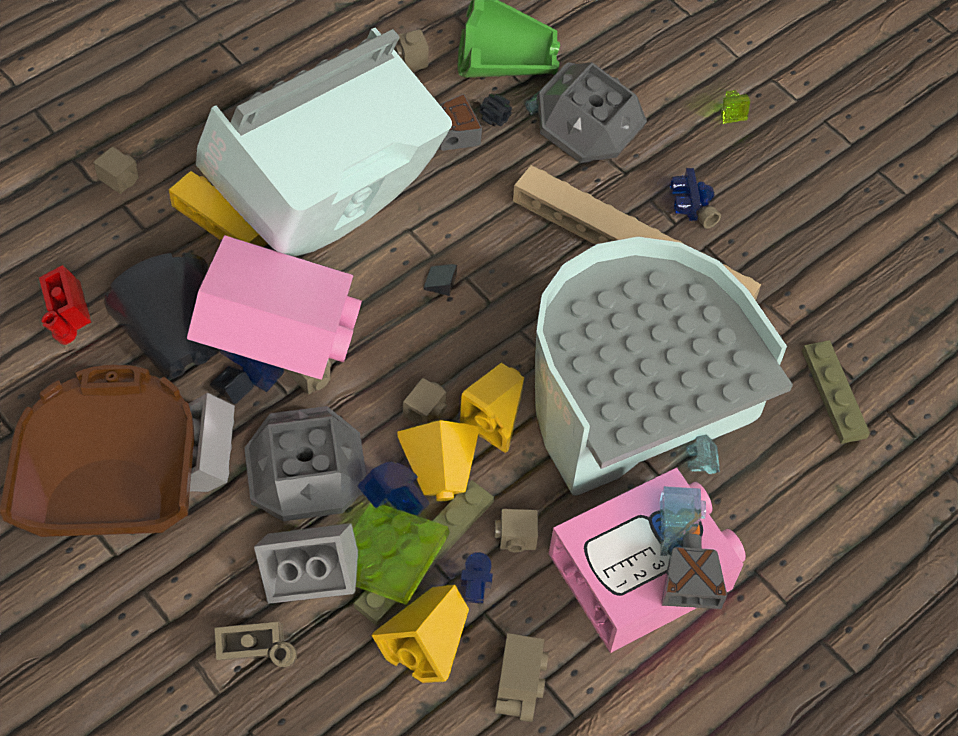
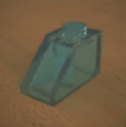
(679, 515)

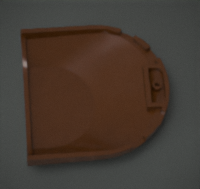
(101, 456)

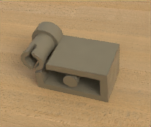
(253, 642)
(520, 676)

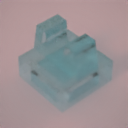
(706, 453)

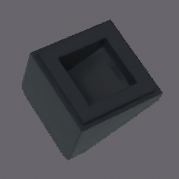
(441, 279)
(232, 384)

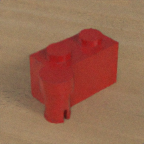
(64, 305)

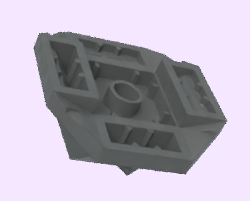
(589, 113)
(310, 488)

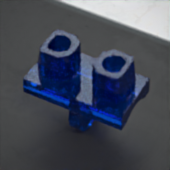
(694, 194)
(476, 577)

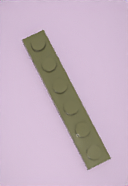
(459, 517)

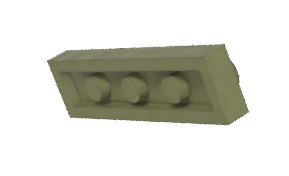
(835, 392)

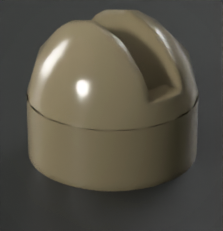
(708, 216)

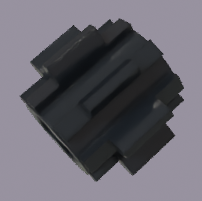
(495, 110)

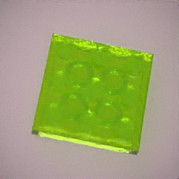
(395, 551)

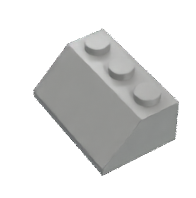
(212, 442)
(308, 563)

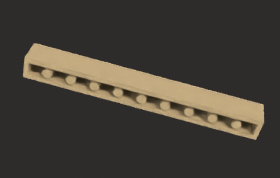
(587, 215)

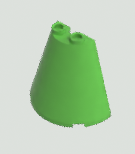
(505, 43)

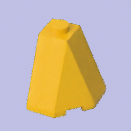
(494, 405)
(440, 456)
(425, 634)

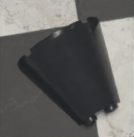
(156, 309)

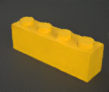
(210, 210)

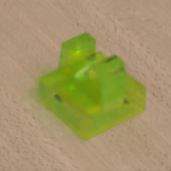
(735, 107)

